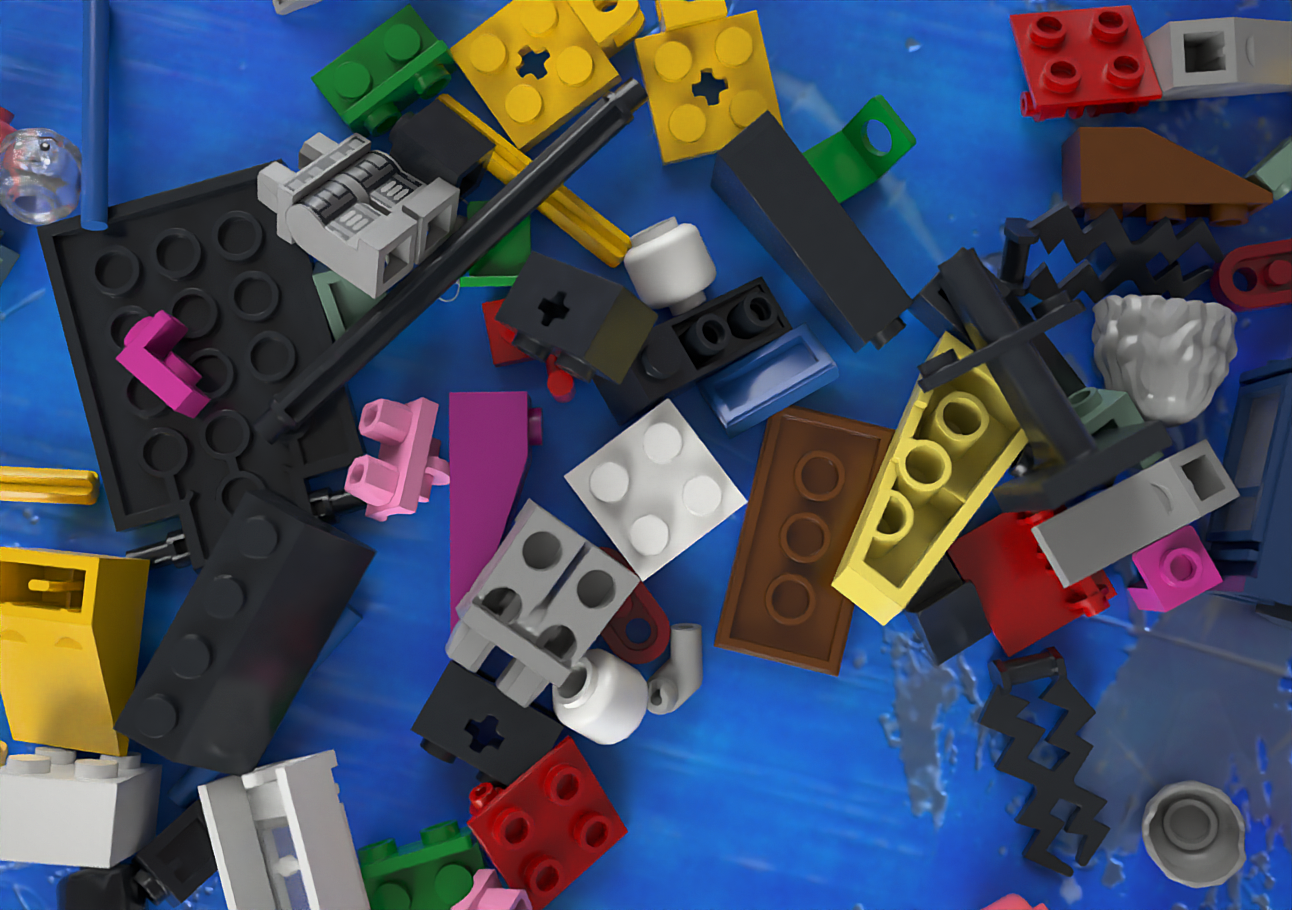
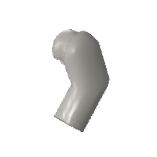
(680, 673)

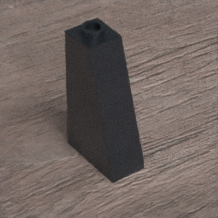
(809, 233)

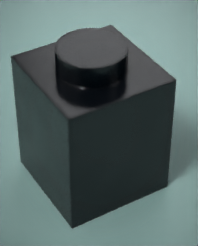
(441, 146)

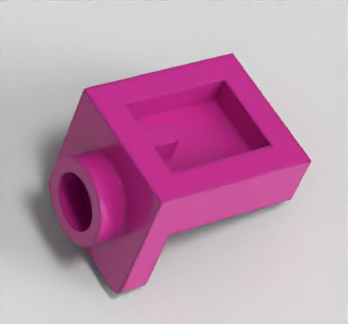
(169, 377)
(1172, 571)

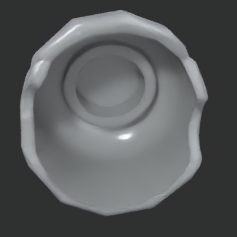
(1194, 834)

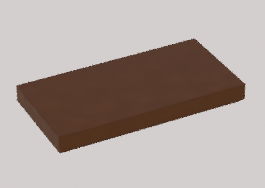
(793, 535)

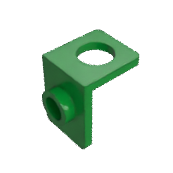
(850, 161)
(505, 260)

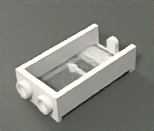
(284, 838)

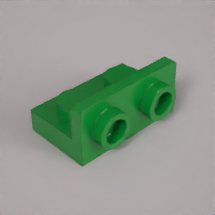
(386, 74)
(422, 873)

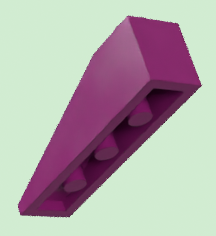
(488, 469)

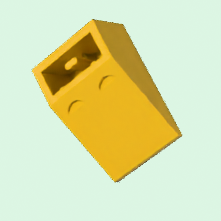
(69, 645)

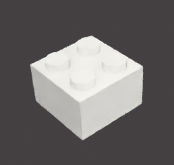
(655, 489)
(76, 807)

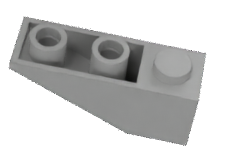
(1221, 57)
(1135, 513)

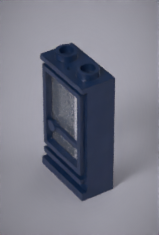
(1255, 530)

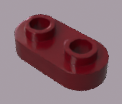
(1267, 276)
(637, 605)

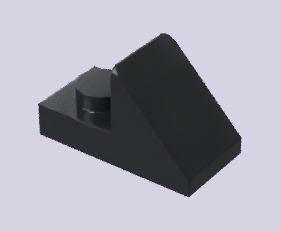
(946, 613)

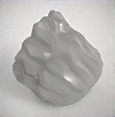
(1164, 353)

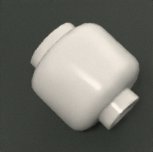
(670, 266)
(601, 698)

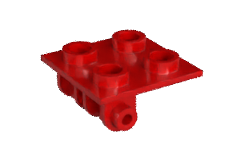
(1083, 61)
(1018, 582)
(546, 824)

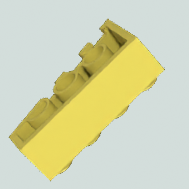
(929, 486)

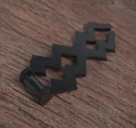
(1130, 256)
(1049, 784)

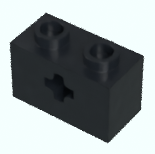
(576, 317)
(473, 696)

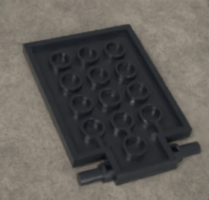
(252, 329)

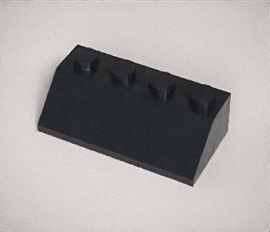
(245, 636)

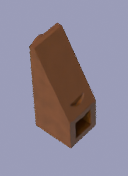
(1151, 179)

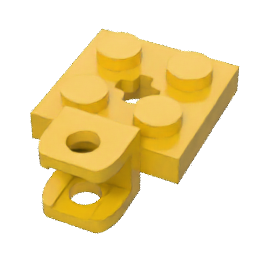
(695, 41)
(579, 69)

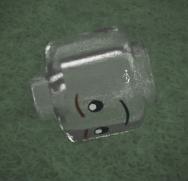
(39, 175)

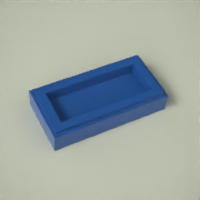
(768, 380)

